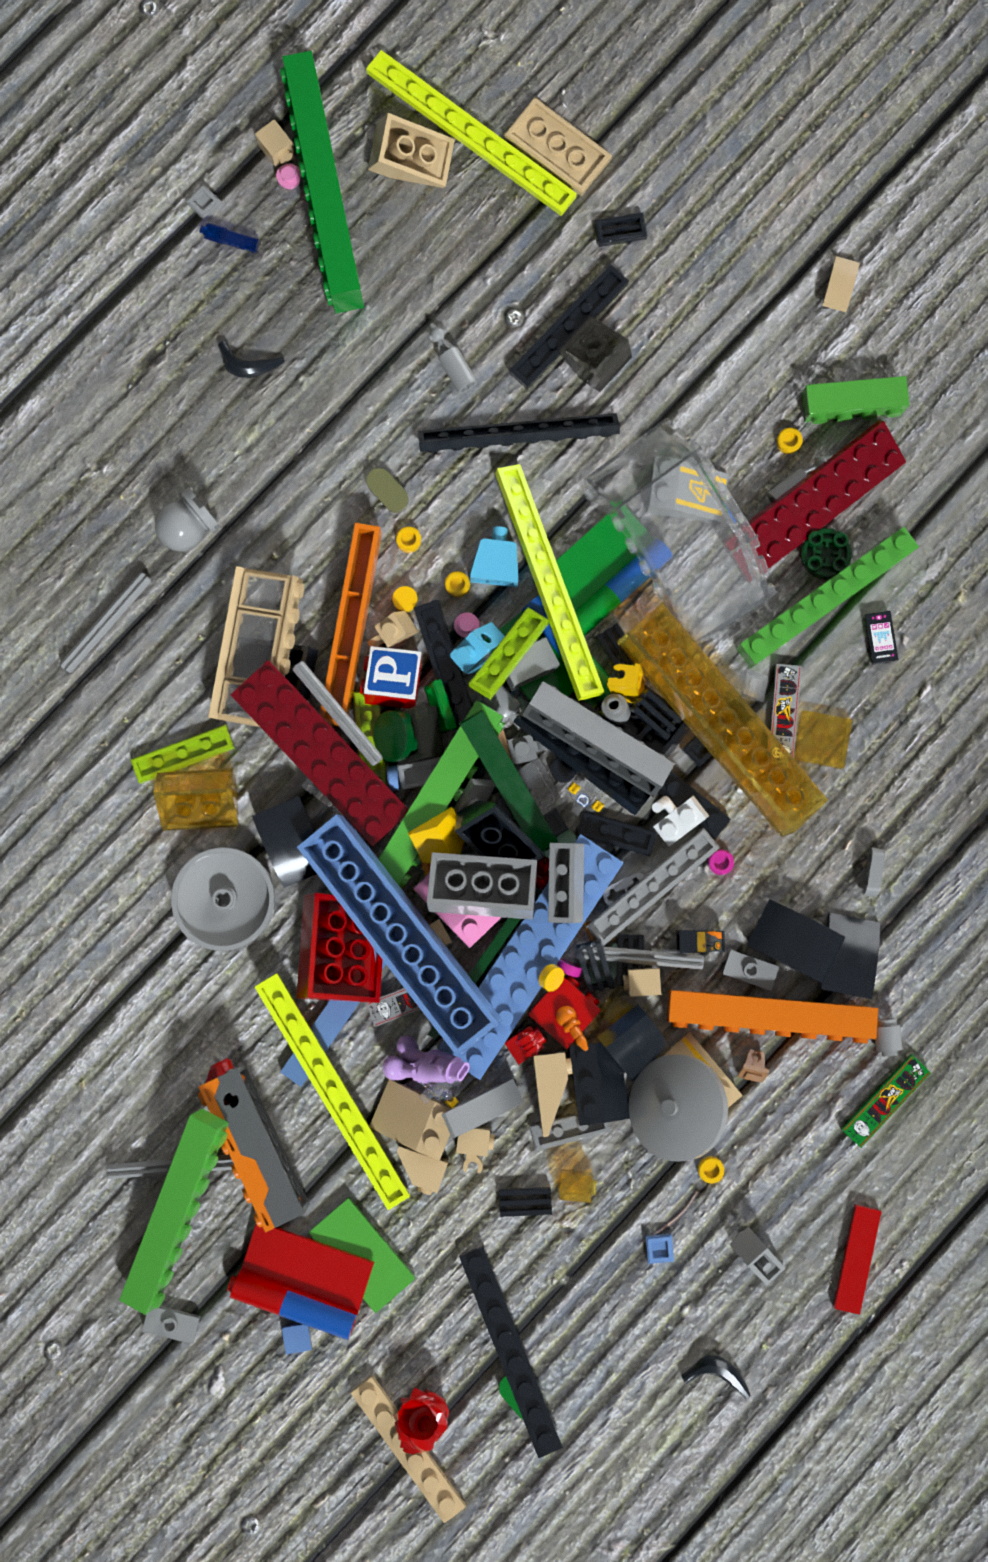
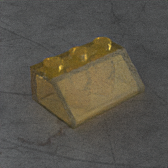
(197, 799)

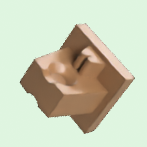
(754, 1067)

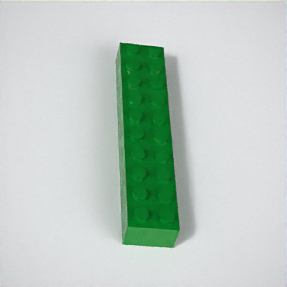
(321, 182)

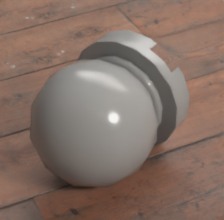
(183, 524)

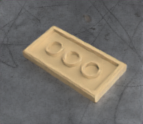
(557, 146)

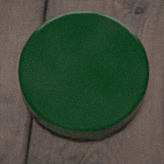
(826, 553)
(394, 735)

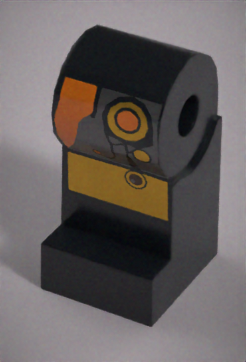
(700, 941)

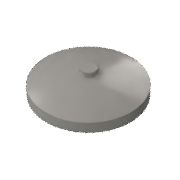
(223, 899)
(678, 1108)

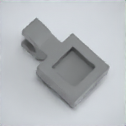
(524, 749)

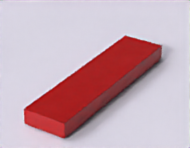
(857, 1259)

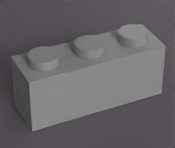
(566, 883)

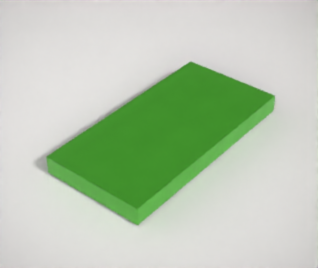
(352, 1232)

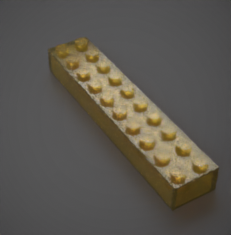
(722, 721)

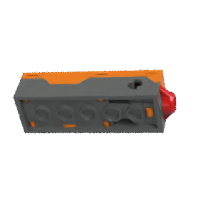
(253, 1146)

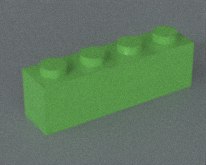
(855, 399)

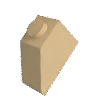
(422, 1170)

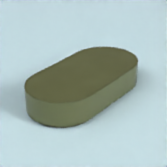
(387, 490)

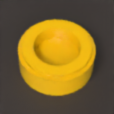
(789, 440)
(408, 539)
(457, 584)
(405, 599)
(551, 977)
(710, 1169)

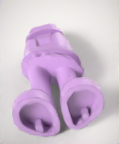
(423, 1066)

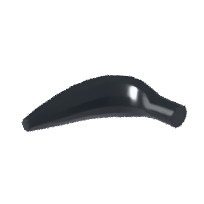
(245, 368)
(719, 1367)

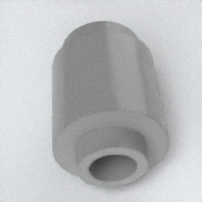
(619, 715)
(888, 1037)

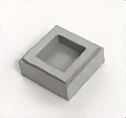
(204, 202)

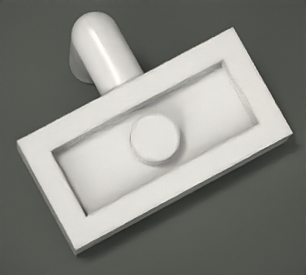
(679, 820)

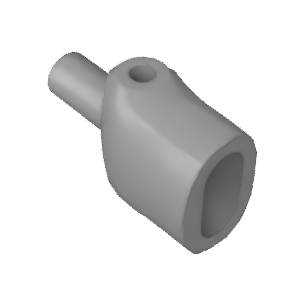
(505, 704)

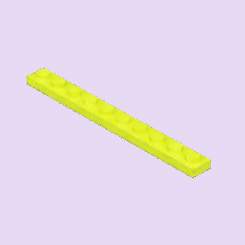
(471, 133)
(549, 582)
(332, 1091)

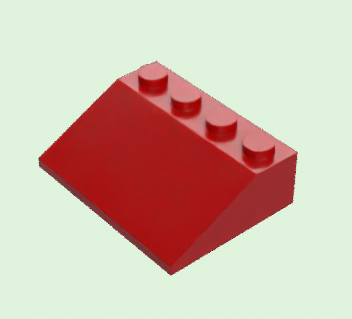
(335, 955)

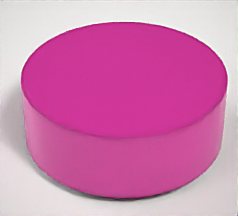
(720, 862)
(570, 968)

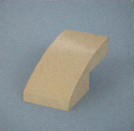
(840, 284)

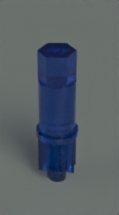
(230, 238)

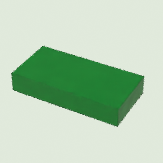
(437, 697)

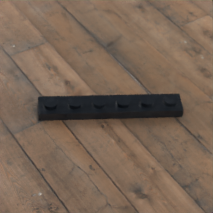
(589, 304)
(610, 783)

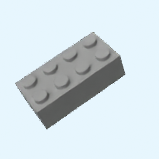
(482, 885)

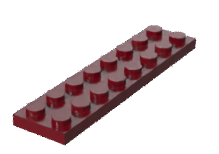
(826, 492)
(320, 752)

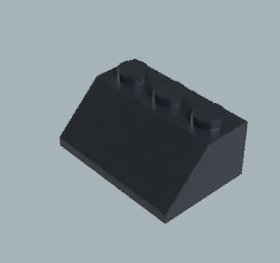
(494, 833)
(598, 1085)

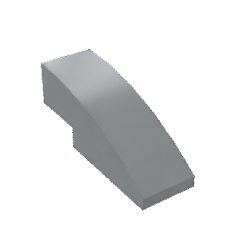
(482, 1108)

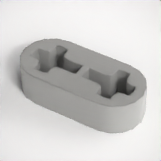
(873, 872)
(622, 884)

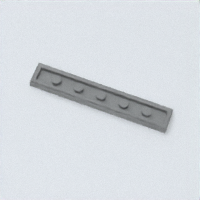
(652, 886)

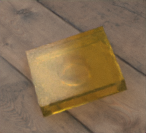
(822, 739)

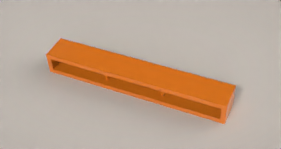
(352, 617)
(772, 1014)

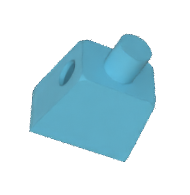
(496, 561)
(474, 649)

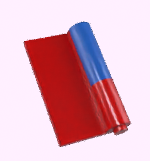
(302, 1280)

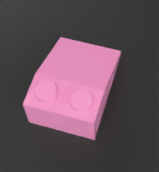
(466, 927)

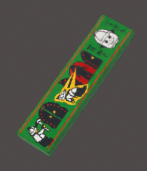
(885, 1100)

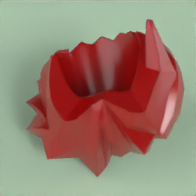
(421, 1421)

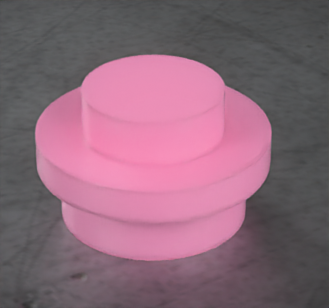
(288, 176)
(465, 624)

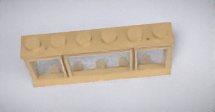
(255, 630)

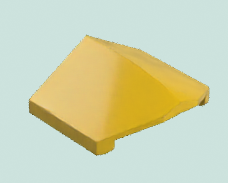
(437, 836)

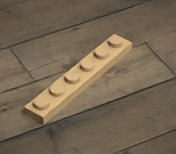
(419, 1466)

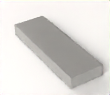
(566, 1130)

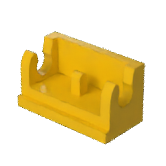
(630, 685)

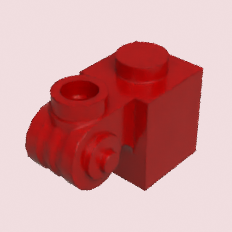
(525, 1043)

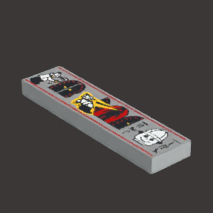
(785, 705)
(392, 1007)

